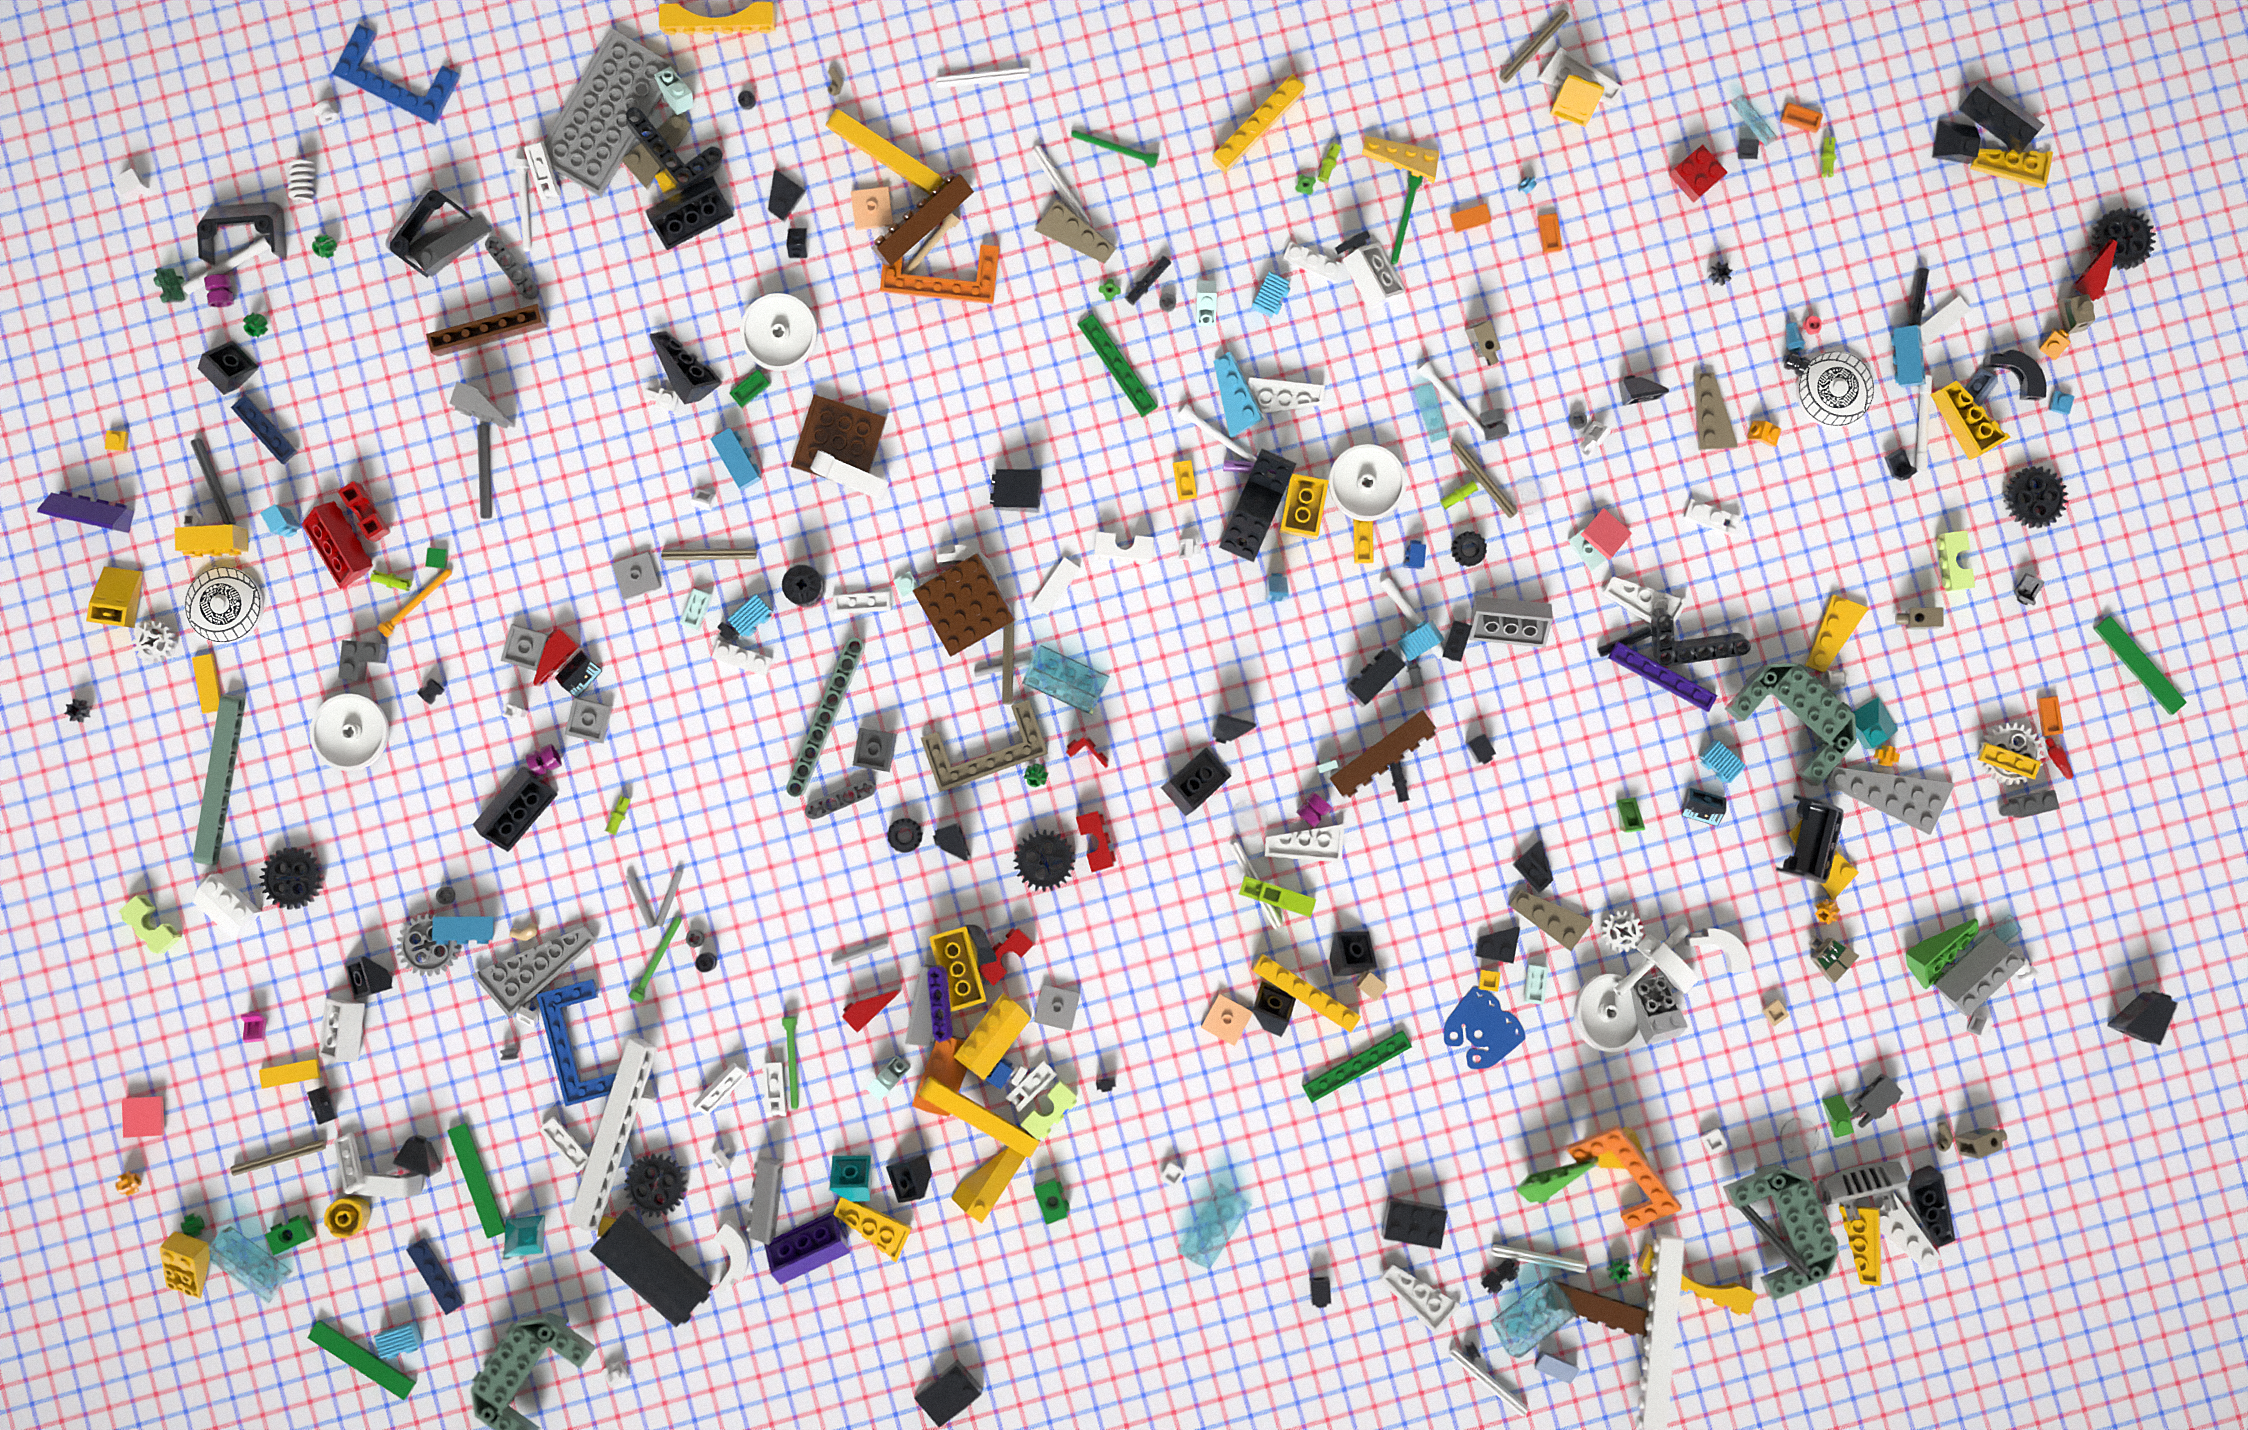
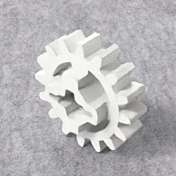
(147, 637)
(1617, 937)

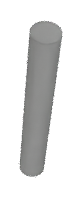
(999, 667)
(669, 898)
(640, 901)
(859, 953)

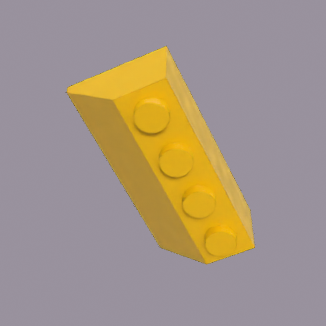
(954, 952)
(992, 1036)

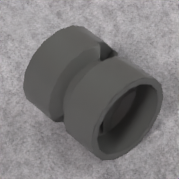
(1493, 417)

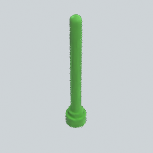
(638, 992)
(789, 1025)

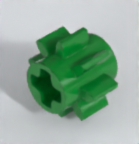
(324, 246)
(255, 324)
(1036, 775)
(192, 1225)
(1616, 1266)

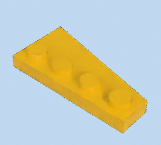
(1413, 158)
(2027, 168)
(1834, 630)
(1841, 871)
(1865, 1243)

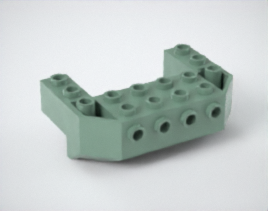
(1811, 704)
(1802, 1220)
(513, 1362)

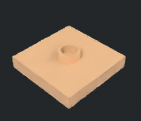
(872, 208)
(1226, 1019)

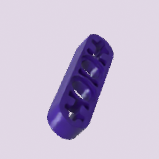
(936, 1003)

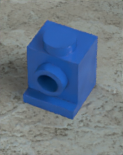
(1415, 555)
(1000, 1073)

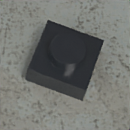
(1748, 148)
(727, 632)
(1106, 1084)

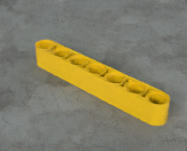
(883, 151)
(979, 1117)

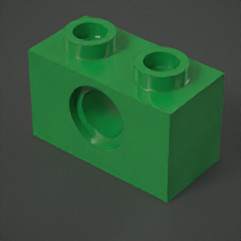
(1050, 1212)
(280, 1241)

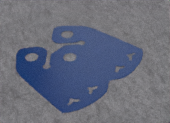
(1491, 1021)

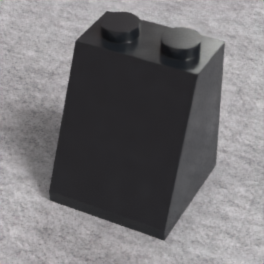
(1017, 490)
(2146, 1017)

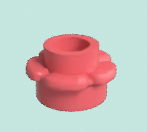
(1814, 320)

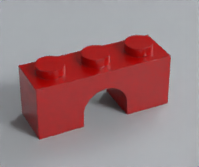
(360, 503)
(1102, 856)
(1016, 942)

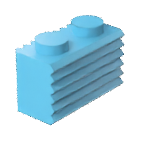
(1270, 295)
(280, 521)
(750, 616)
(1421, 640)
(1721, 761)
(398, 1339)

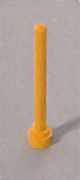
(387, 627)

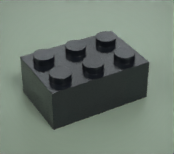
(1375, 677)
(1414, 1223)

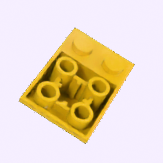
(1577, 100)
(115, 597)
(185, 1263)

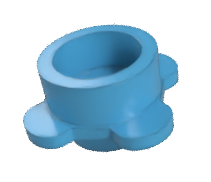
(1527, 184)

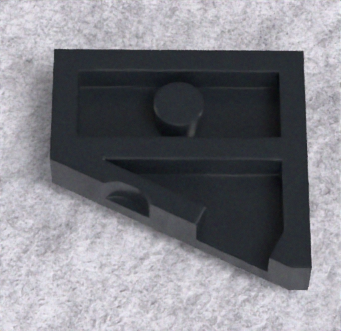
(783, 196)
(1354, 242)
(1535, 867)
(1498, 945)

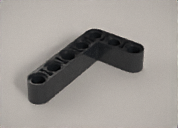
(667, 155)
(1692, 645)

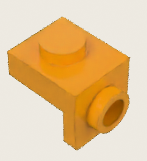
(2055, 343)
(1764, 432)

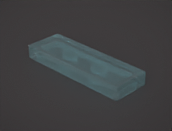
(1754, 120)
(1431, 412)
(2003, 930)

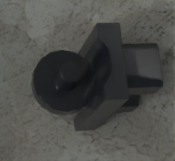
(322, 1105)

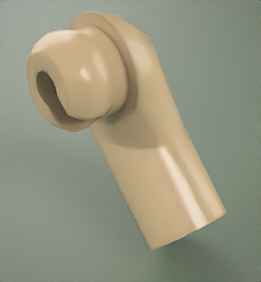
(525, 934)

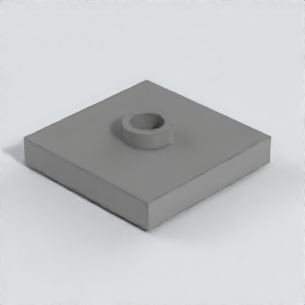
(636, 576)
(524, 647)
(588, 720)
(1057, 1007)

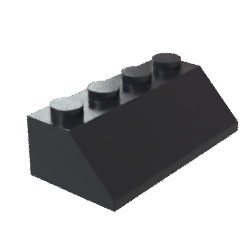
(2001, 116)
(689, 213)
(514, 809)

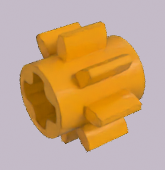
(1887, 755)
(1827, 911)
(128, 1183)

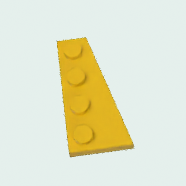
(877, 1227)

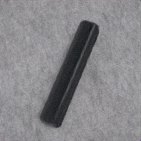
(1626, 640)

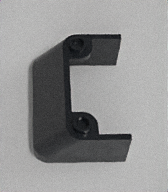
(265, 216)
(413, 220)
(1816, 840)

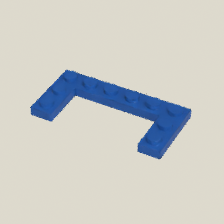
(427, 109)
(560, 1045)

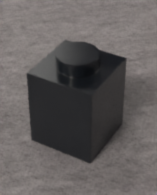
(1481, 749)
(1320, 1291)

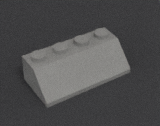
(1510, 621)
(1978, 974)
(920, 1022)
(766, 1199)

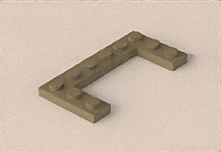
(949, 777)

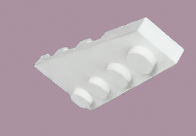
(1566, 64)
(1284, 395)
(1643, 600)
(1311, 844)
(1907, 1236)
(1425, 1302)

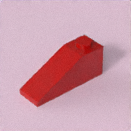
(2096, 275)
(555, 653)
(863, 1011)

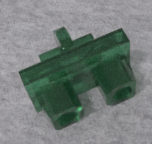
(170, 285)

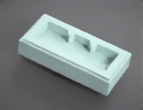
(1586, 551)
(696, 609)
(1536, 984)

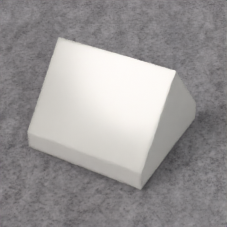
(703, 499)
(645, 1102)

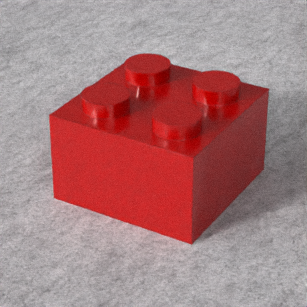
(1698, 173)

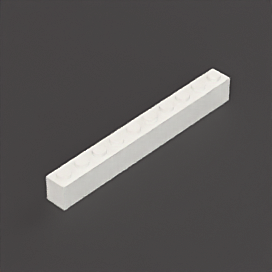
(613, 1134)
(1660, 1332)

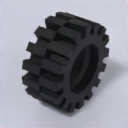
(1480, 545)
(893, 835)

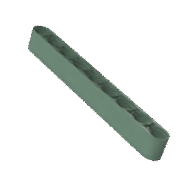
(818, 724)
(219, 779)

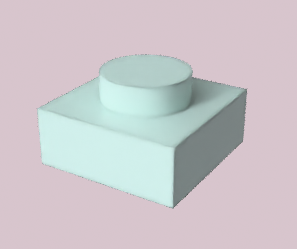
(906, 584)
(1326, 765)

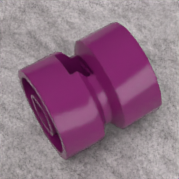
(218, 290)
(549, 756)
(1313, 809)

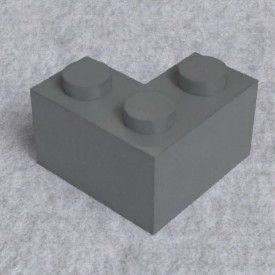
(355, 658)

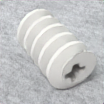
(299, 181)

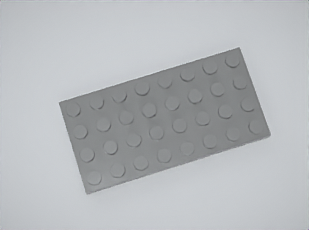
(592, 128)

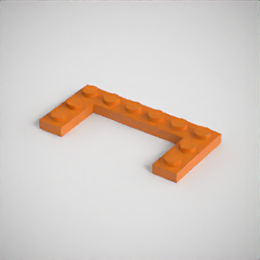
(980, 291)
(1615, 1140)

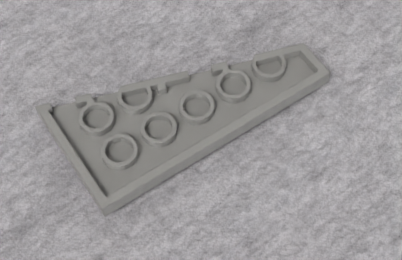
(1903, 798)
(524, 975)

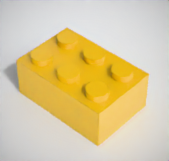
(1304, 506)
(211, 540)

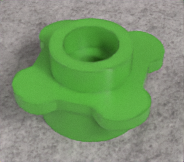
(1300, 188)
(1114, 290)

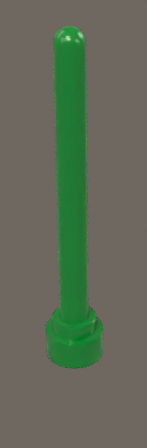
(1150, 158)
(1413, 184)

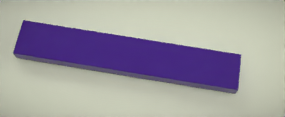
(1662, 676)

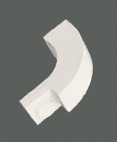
(962, 553)
(1735, 952)
(1669, 962)
(738, 1247)

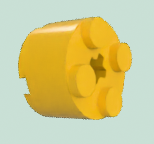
(357, 1213)

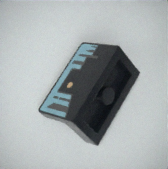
(578, 674)
(1704, 807)

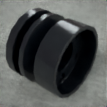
(809, 595)

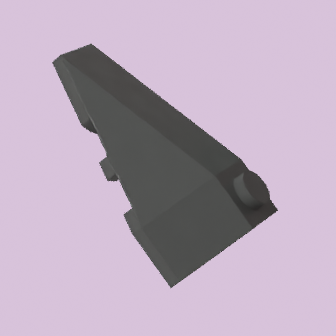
(441, 247)

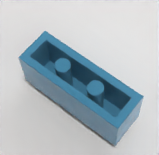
(1908, 356)
(736, 458)
(462, 929)

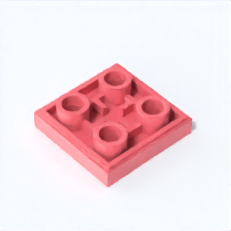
(1606, 533)
(143, 1116)

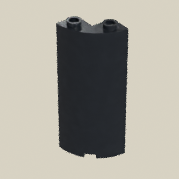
(651, 1269)

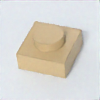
(1775, 1012)

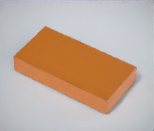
(1801, 117)
(1470, 218)
(1549, 233)
(2050, 716)

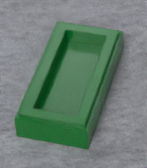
(750, 388)

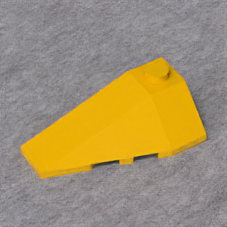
(983, 1188)

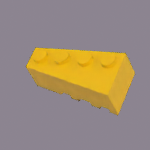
(1968, 421)

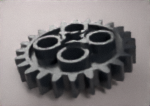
(2125, 237)
(2023, 486)
(292, 860)
(1029, 869)
(640, 1177)

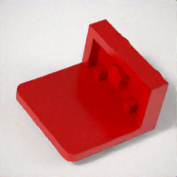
(1076, 746)

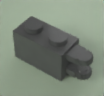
(2030, 804)
(1876, 1099)

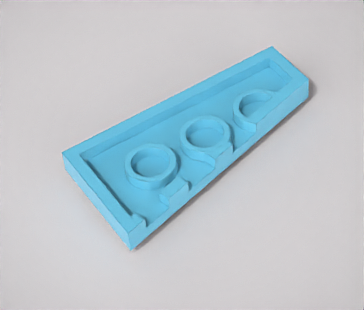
(1237, 400)

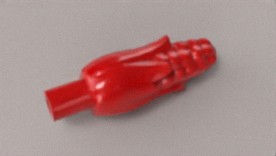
(2059, 758)

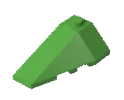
(1934, 953)
(1544, 1184)

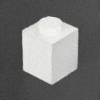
(129, 184)

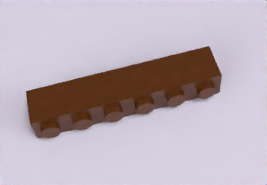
(922, 219)
(486, 330)
(1384, 753)
(1606, 1310)

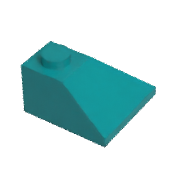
(1873, 724)
(851, 1177)
(524, 1236)

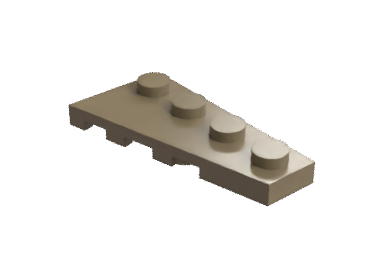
(642, 163)
(1071, 230)
(1712, 420)
(1556, 921)

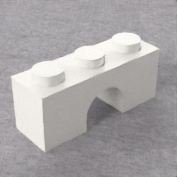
(1140, 551)

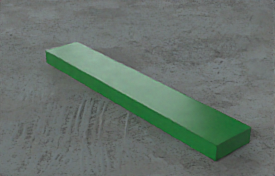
(1117, 365)
(2140, 665)
(1356, 1066)
(476, 1180)
(361, 1360)

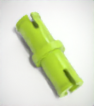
(1828, 157)
(1329, 162)
(1459, 494)
(391, 580)
(617, 815)

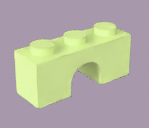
(1954, 577)
(137, 915)
(1038, 1123)

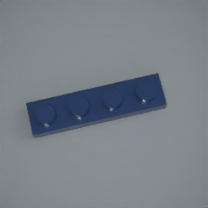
(264, 429)
(435, 1276)

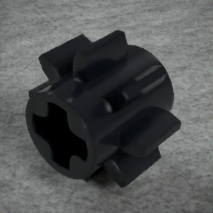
(1715, 273)
(79, 715)

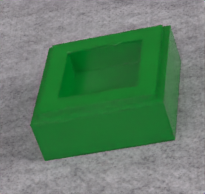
(436, 558)

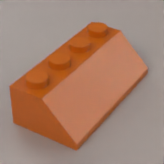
(943, 1068)

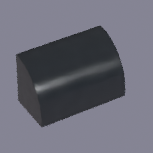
(981, 946)

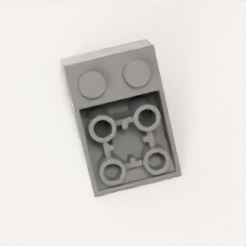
(471, 401)
(1657, 1010)

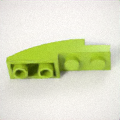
(1277, 896)

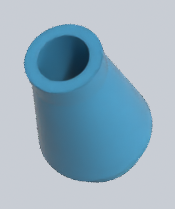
(1794, 338)

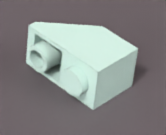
(674, 90)
(1206, 303)
(888, 1078)

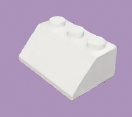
(1373, 275)
(226, 905)
(341, 1030)

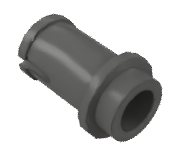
(1415, 675)

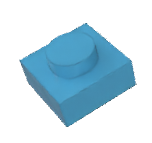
(2061, 403)

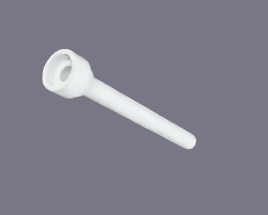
(522, 167)
(1427, 371)
(1188, 414)

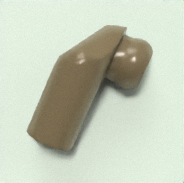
(837, 82)
(1946, 1137)

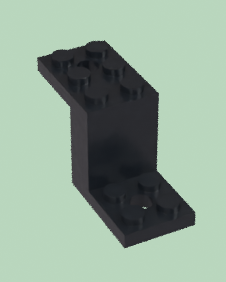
(1257, 505)

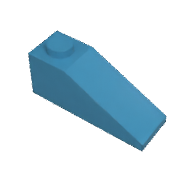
(1276, 588)

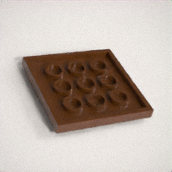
(840, 431)
(964, 604)

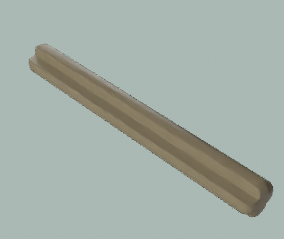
(1534, 46)
(1484, 479)
(708, 554)
(1008, 659)
(278, 1157)

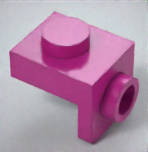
(254, 1027)

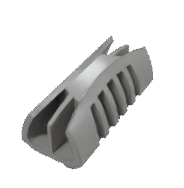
(1864, 1181)

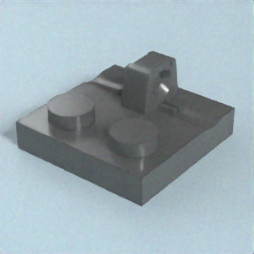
(874, 749)

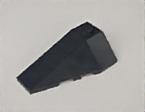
(686, 374)
(1930, 1202)

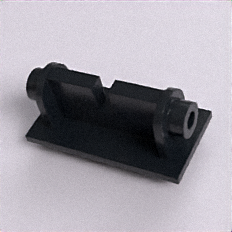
(1457, 641)
(1495, 1282)

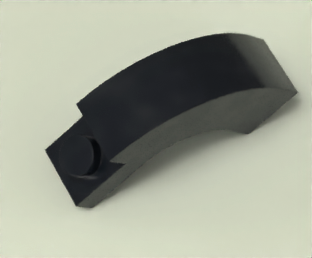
(2025, 368)

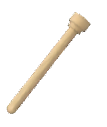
(949, 222)

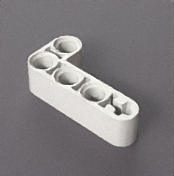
(849, 476)
(390, 1185)

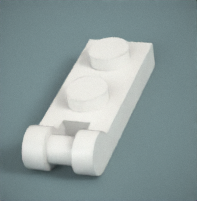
(542, 171)
(1711, 517)
(1031, 1085)
(774, 1088)

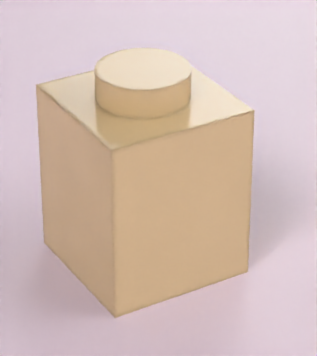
(1371, 985)

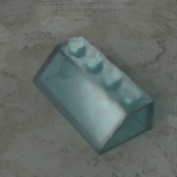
(1065, 679)
(1214, 1227)
(248, 1263)
(1533, 1318)

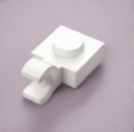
(664, 399)
(1594, 435)
(513, 711)

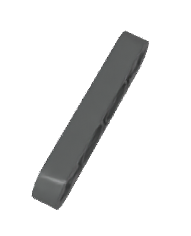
(511, 268)
(839, 797)

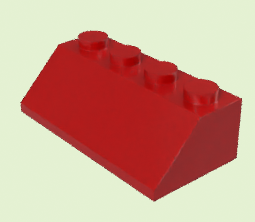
(336, 544)

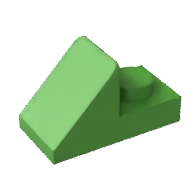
(1630, 815)
(1838, 1116)

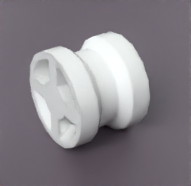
(324, 112)
(195, 519)

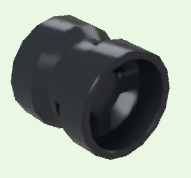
(1796, 363)
(429, 693)
(708, 959)

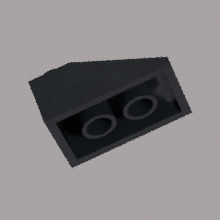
(1196, 781)
(949, 1394)

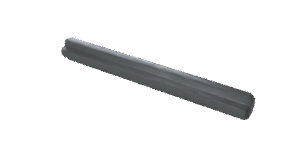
(484, 471)
(213, 482)
(1774, 1239)

